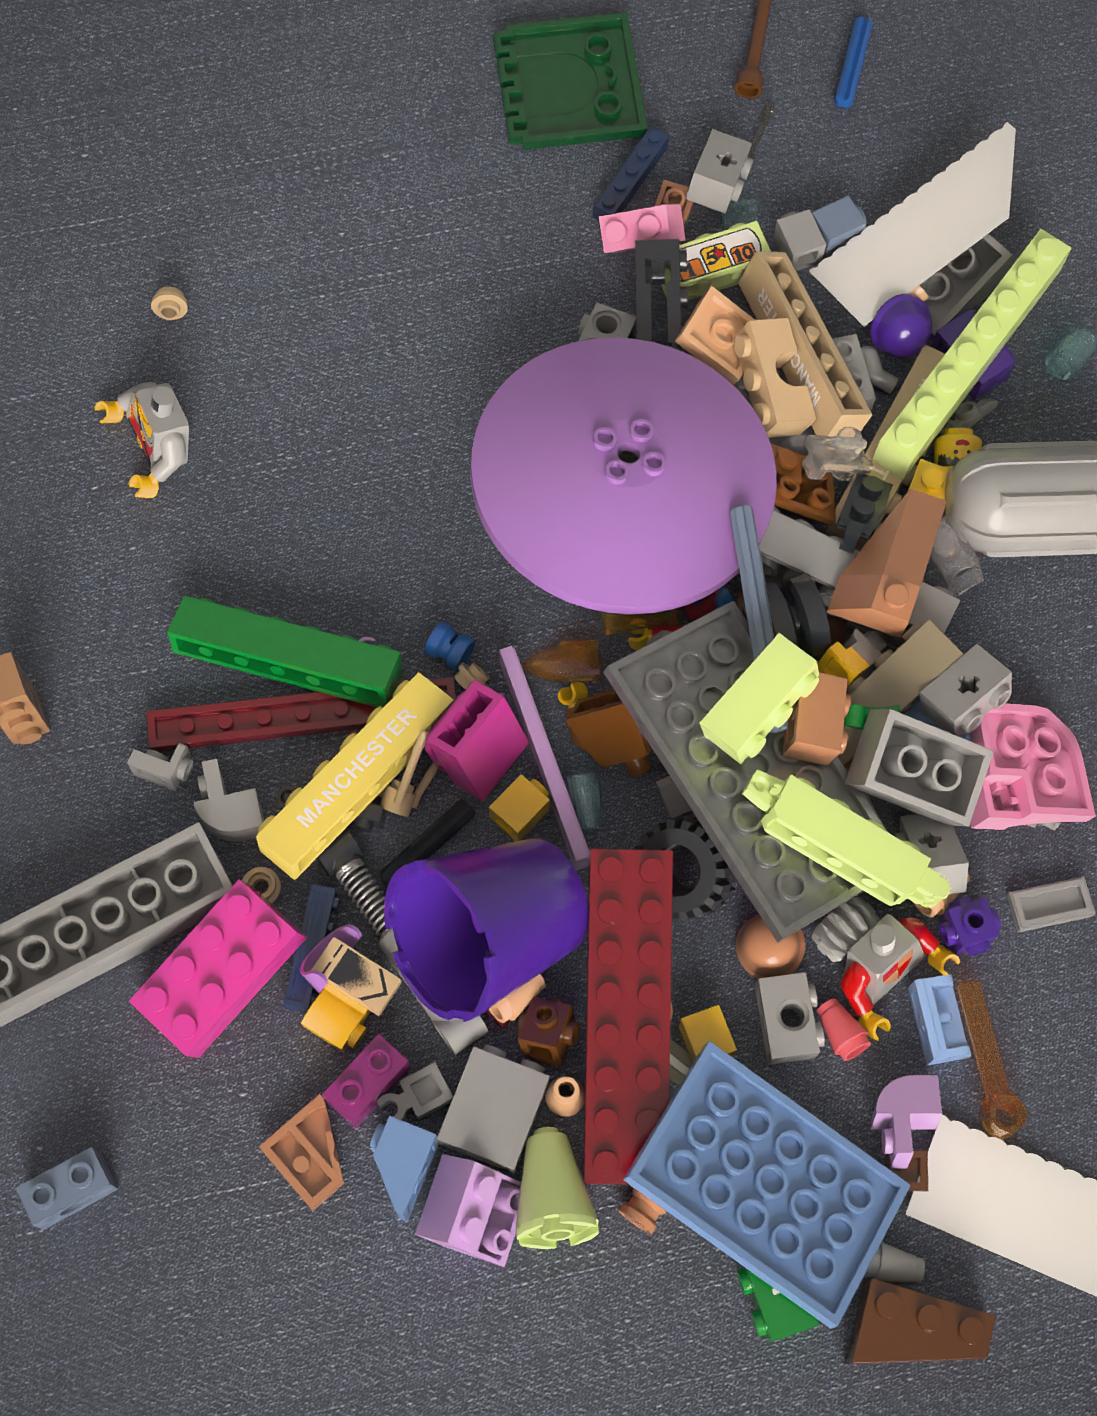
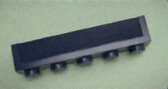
(632, 173)
(316, 926)

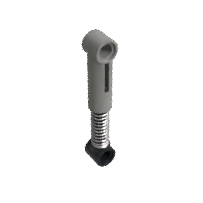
(344, 861)

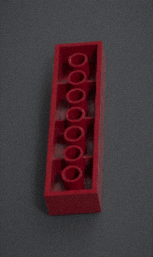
(626, 1007)

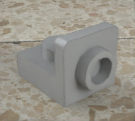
(156, 768)

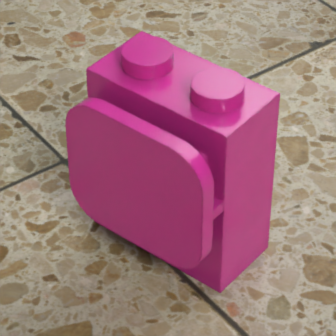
(476, 740)

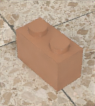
(818, 722)

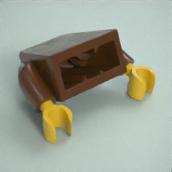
(605, 729)

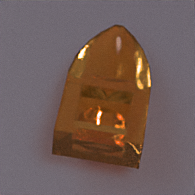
(566, 663)

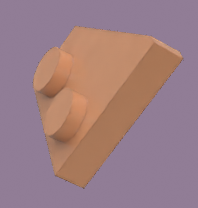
(307, 1153)

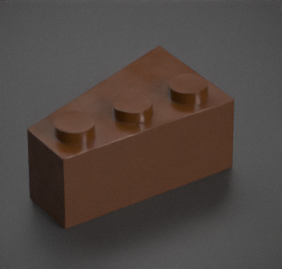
(915, 1327)

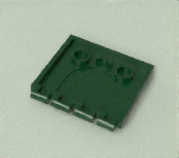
(569, 81)

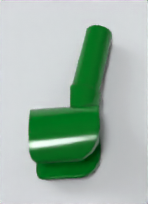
(858, 713)

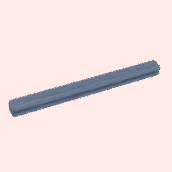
(753, 583)

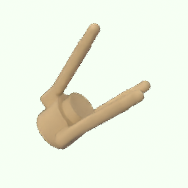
(400, 796)

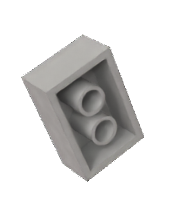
(919, 767)

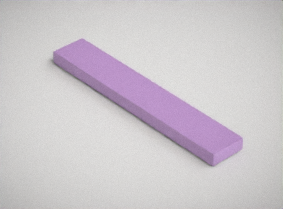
(544, 758)

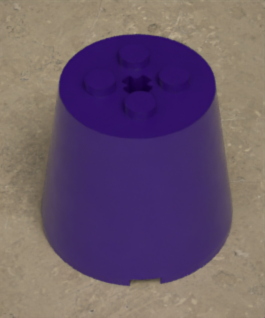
(483, 923)

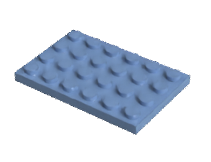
(768, 1184)

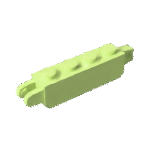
(845, 841)

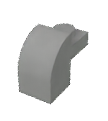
(225, 815)

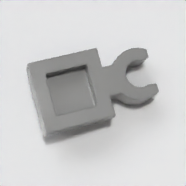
(423, 1092)

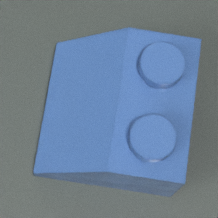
(403, 1160)

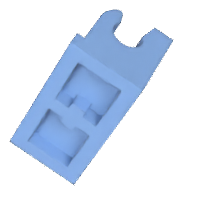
(938, 1020)

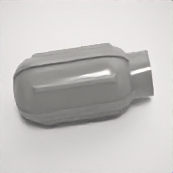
(1026, 498)

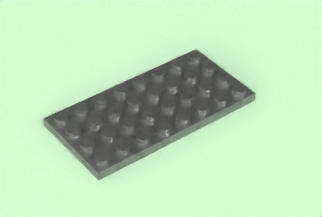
(668, 694)

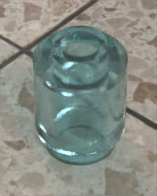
(1070, 353)

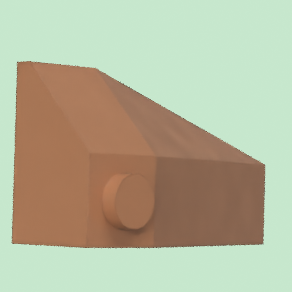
(888, 571)

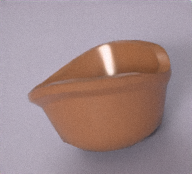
(763, 955)

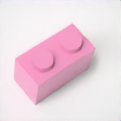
(650, 223)

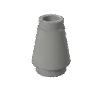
(895, 1266)

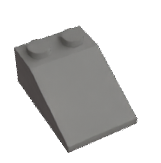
(966, 280)

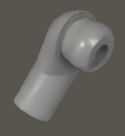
(878, 377)

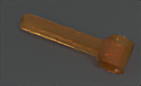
(989, 1064)

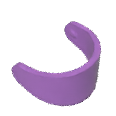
(347, 934)

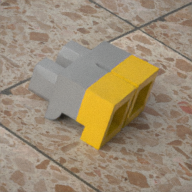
(854, 658)

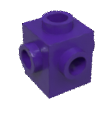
(960, 935)

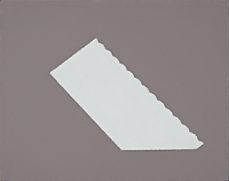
(924, 230)
(1011, 1204)

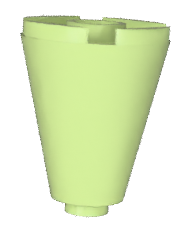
(553, 1194)

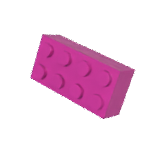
(217, 969)

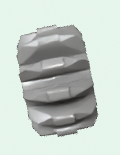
(844, 928)

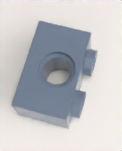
(66, 1188)

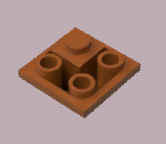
(798, 492)

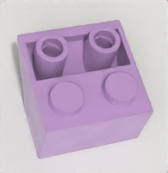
(471, 1210)

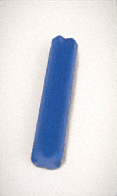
(853, 62)

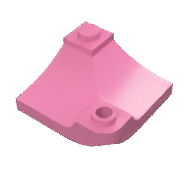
(1033, 770)

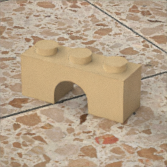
(762, 349)

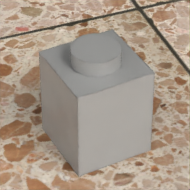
(800, 239)

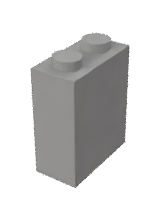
(494, 1108)

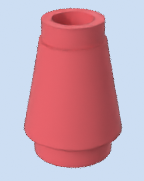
(844, 1032)

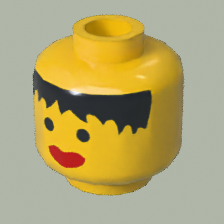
(954, 446)

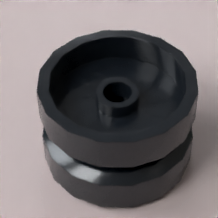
(799, 614)

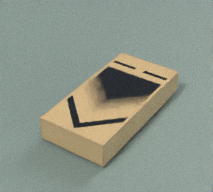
(357, 976)

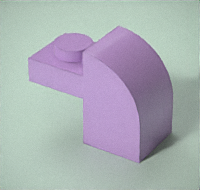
(905, 1106)

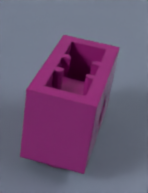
(366, 1080)

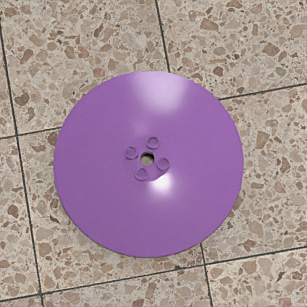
(609, 528)

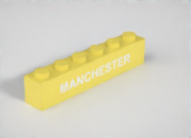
(352, 778)

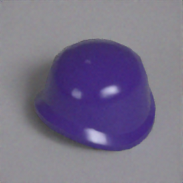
(902, 326)

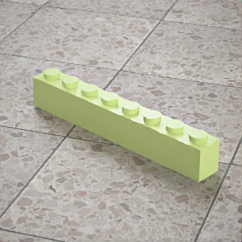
(971, 354)

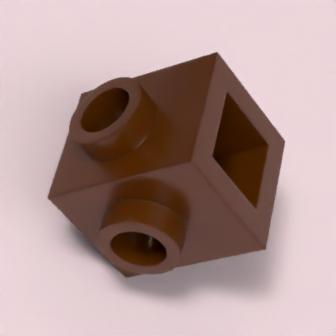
(547, 1030)

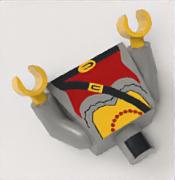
(158, 429)

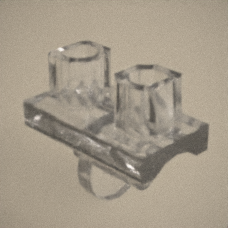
(837, 454)

